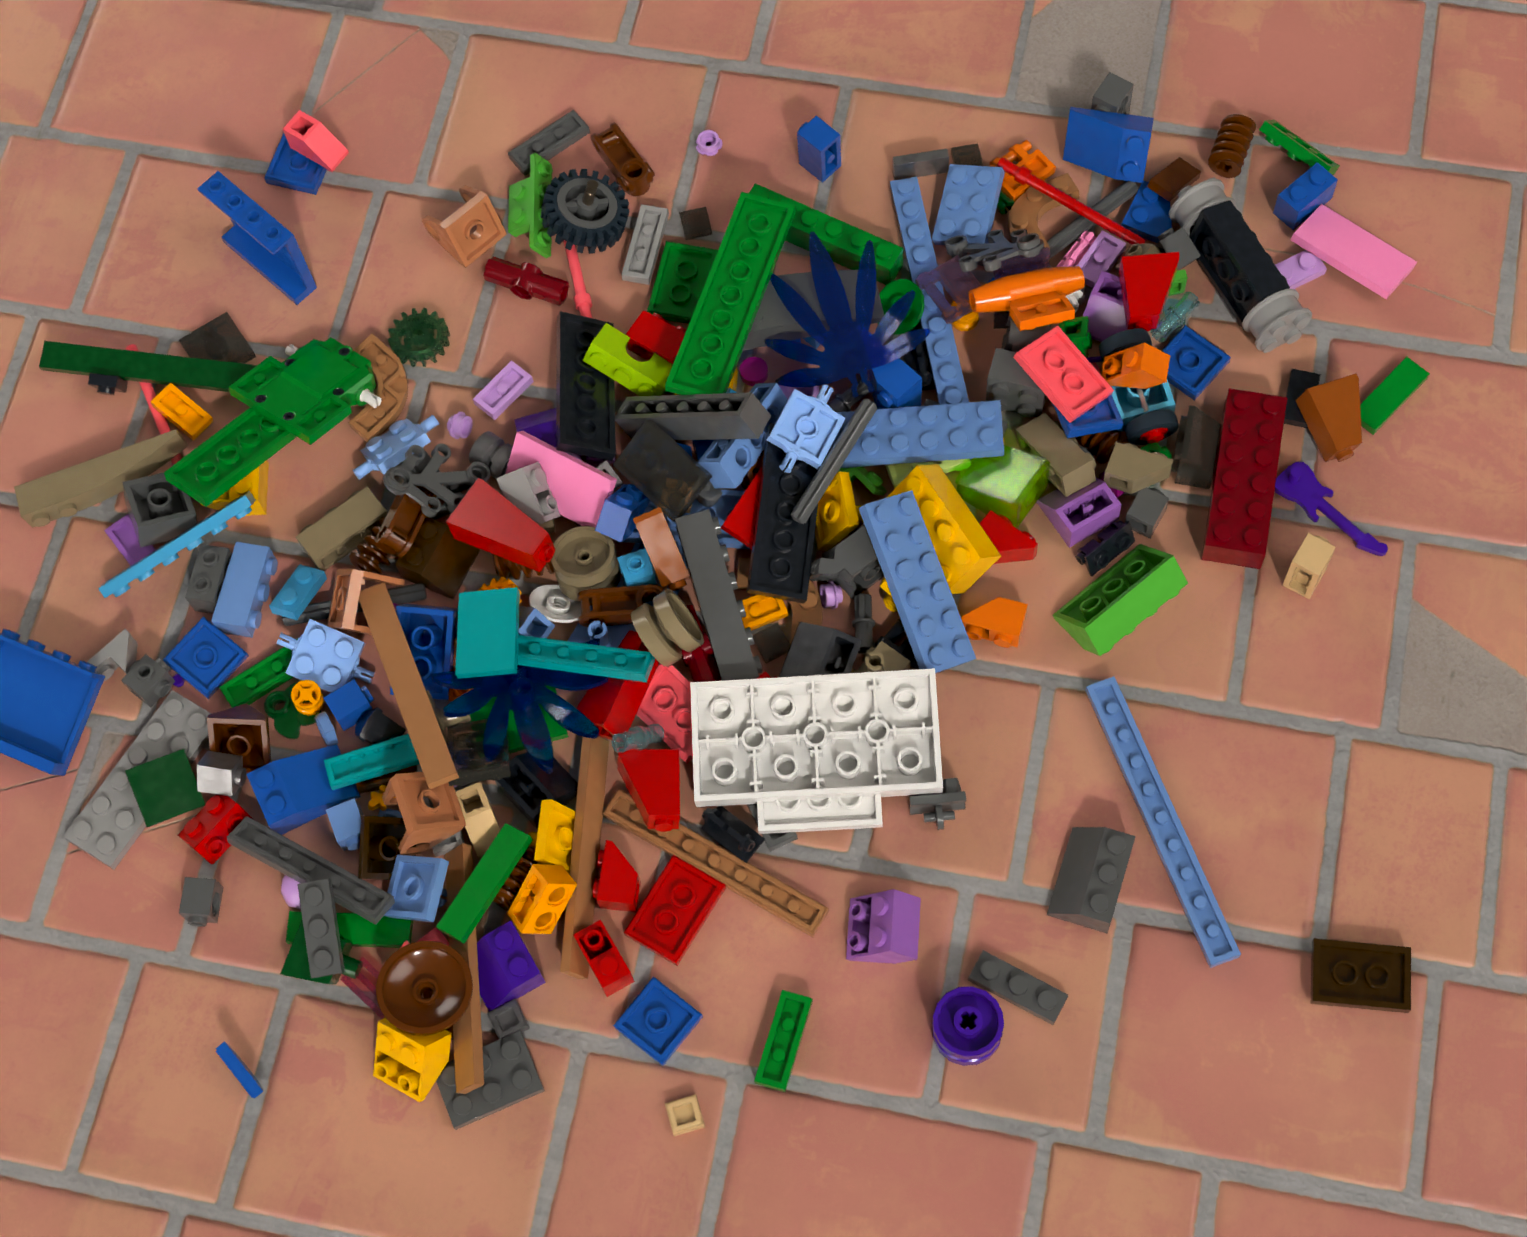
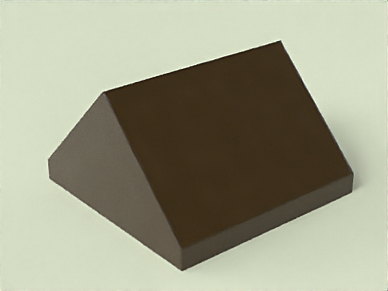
(379, 846)

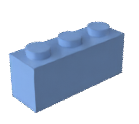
(244, 589)

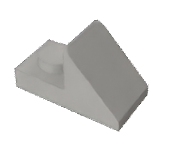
(117, 653)

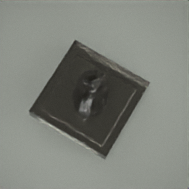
(218, 341)

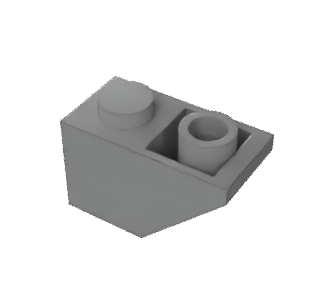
(530, 492)

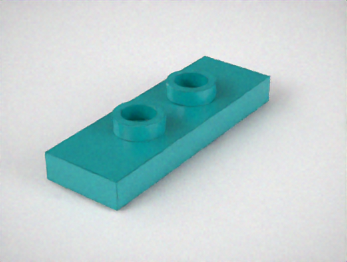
(370, 762)

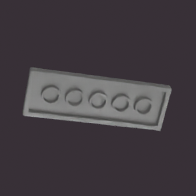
(112, 817)

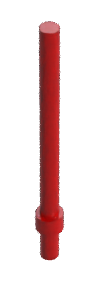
(1024, 176)

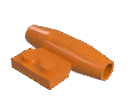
(1031, 296)

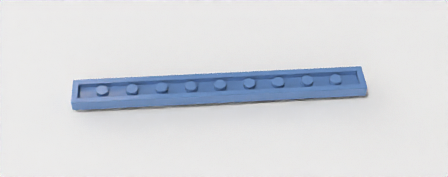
(921, 258)
(1163, 823)

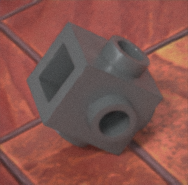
(149, 679)

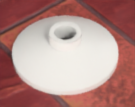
(554, 604)

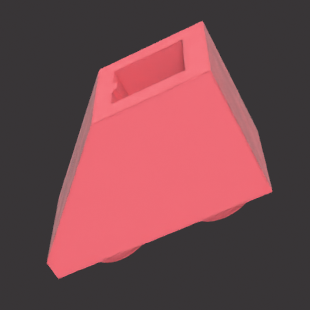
(314, 141)

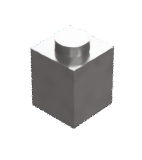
(220, 773)

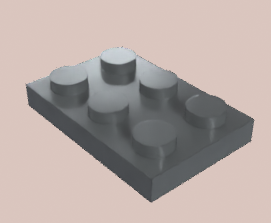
(508, 1079)

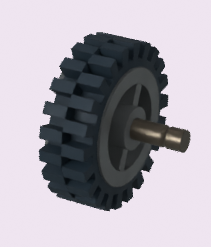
(584, 211)

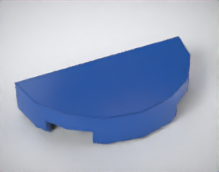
(239, 1070)

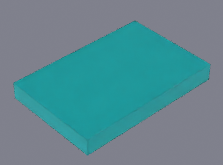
(487, 633)

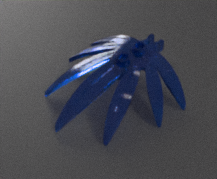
(846, 343)
(522, 695)

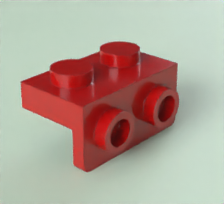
(212, 825)

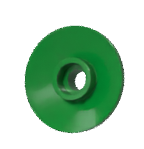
(893, 292)

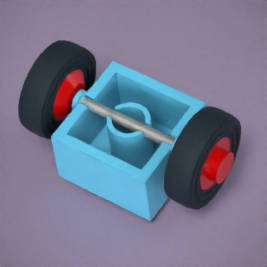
(1145, 412)

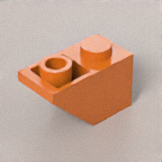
(1136, 367)
(997, 621)

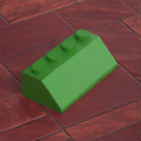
(1121, 598)

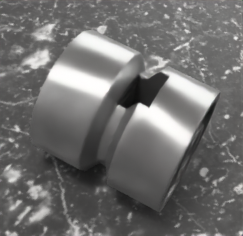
(492, 452)

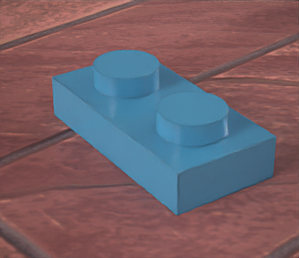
(298, 592)

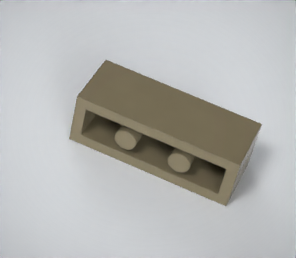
(1069, 466)
(341, 529)

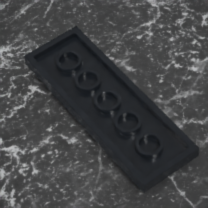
(582, 393)
(781, 545)

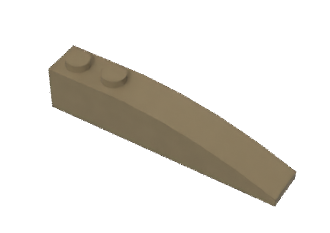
(94, 480)

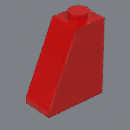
(1146, 286)
(653, 784)

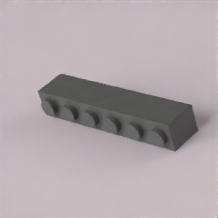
(696, 415)
(716, 596)

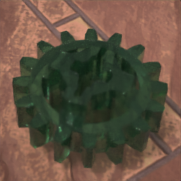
(419, 335)

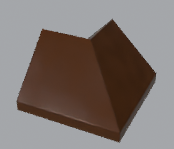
(241, 733)

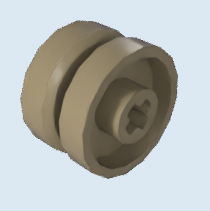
(584, 561)
(667, 627)

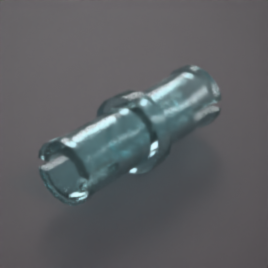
(1175, 316)
(637, 738)

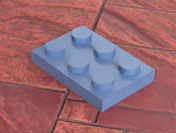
(968, 203)

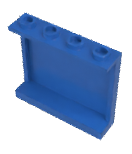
(260, 239)
(43, 703)

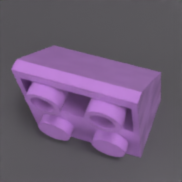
(1105, 308)
(1081, 512)
(883, 927)

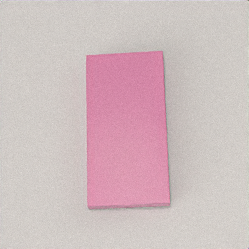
(1353, 251)
(573, 483)

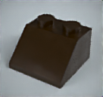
(437, 559)

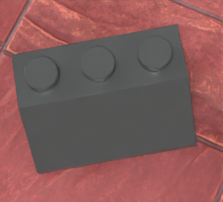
(1091, 877)

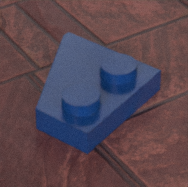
(1148, 214)

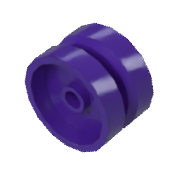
(971, 1007)

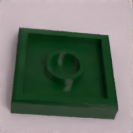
(164, 788)

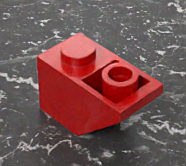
(1008, 540)
(618, 881)
(604, 958)

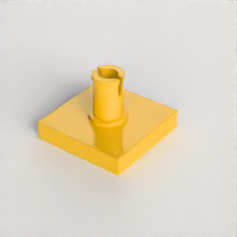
(836, 512)
(554, 834)

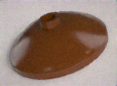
(418, 969)

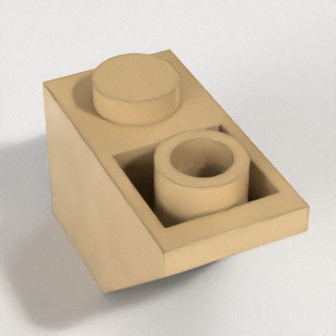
(479, 817)

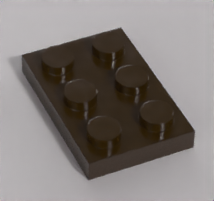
(1361, 975)

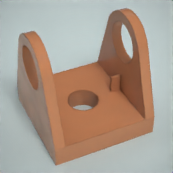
(454, 231)
(346, 598)
(422, 822)

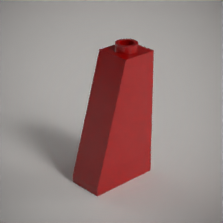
(499, 527)
(616, 702)

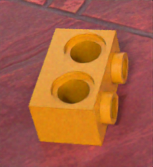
(541, 899)

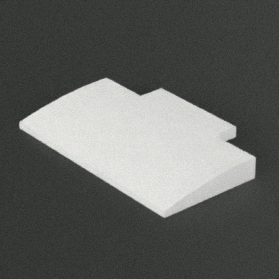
(816, 746)

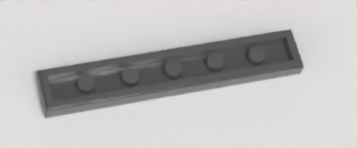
(307, 866)

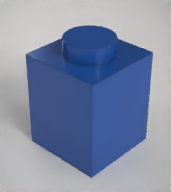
(349, 703)

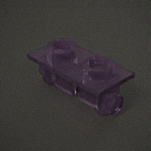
(1021, 264)

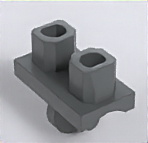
(939, 806)

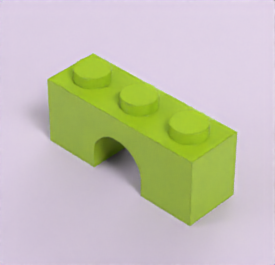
(610, 357)

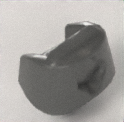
(709, 495)

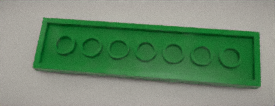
(731, 296)

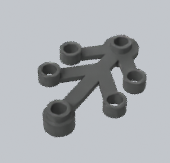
(995, 250)
(430, 479)

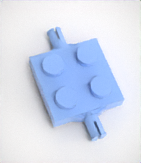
(806, 428)
(390, 448)
(325, 657)

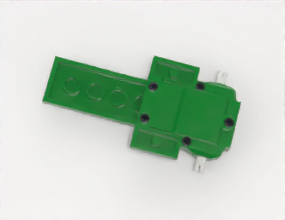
(286, 401)

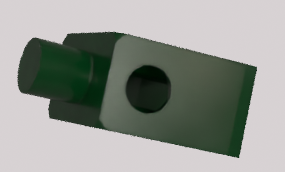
(297, 962)

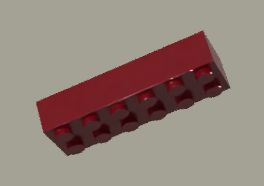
(1244, 479)

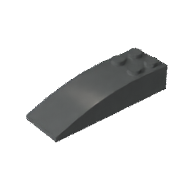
(776, 322)

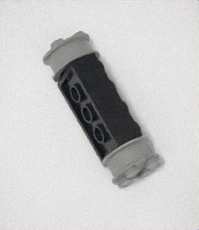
(1239, 266)

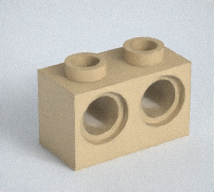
(1309, 565)

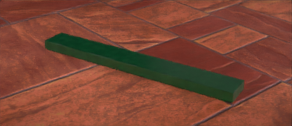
(141, 366)

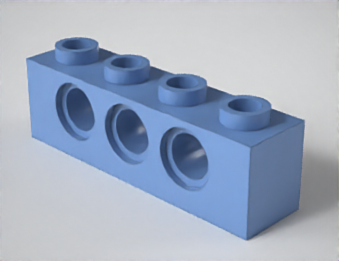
(732, 458)

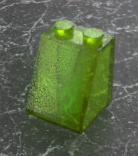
(1005, 483)

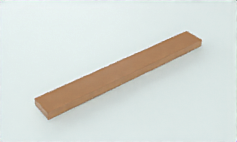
(407, 686)
(585, 851)
(722, 865)
(467, 1030)

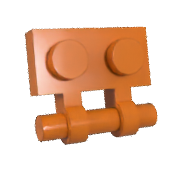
(1036, 161)

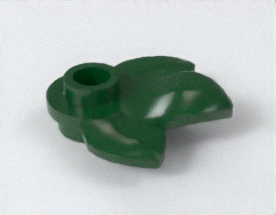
(288, 719)

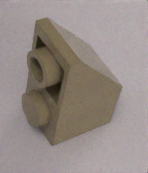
(1135, 469)

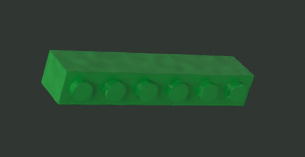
(840, 239)

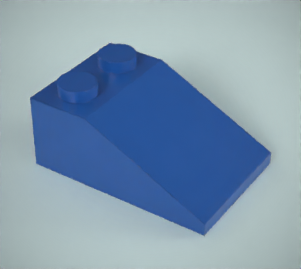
(1108, 143)
(895, 385)
(431, 640)
(297, 789)

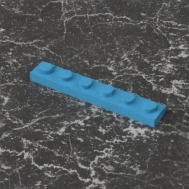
(168, 552)

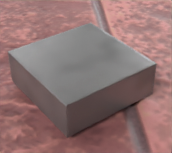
(508, 1019)

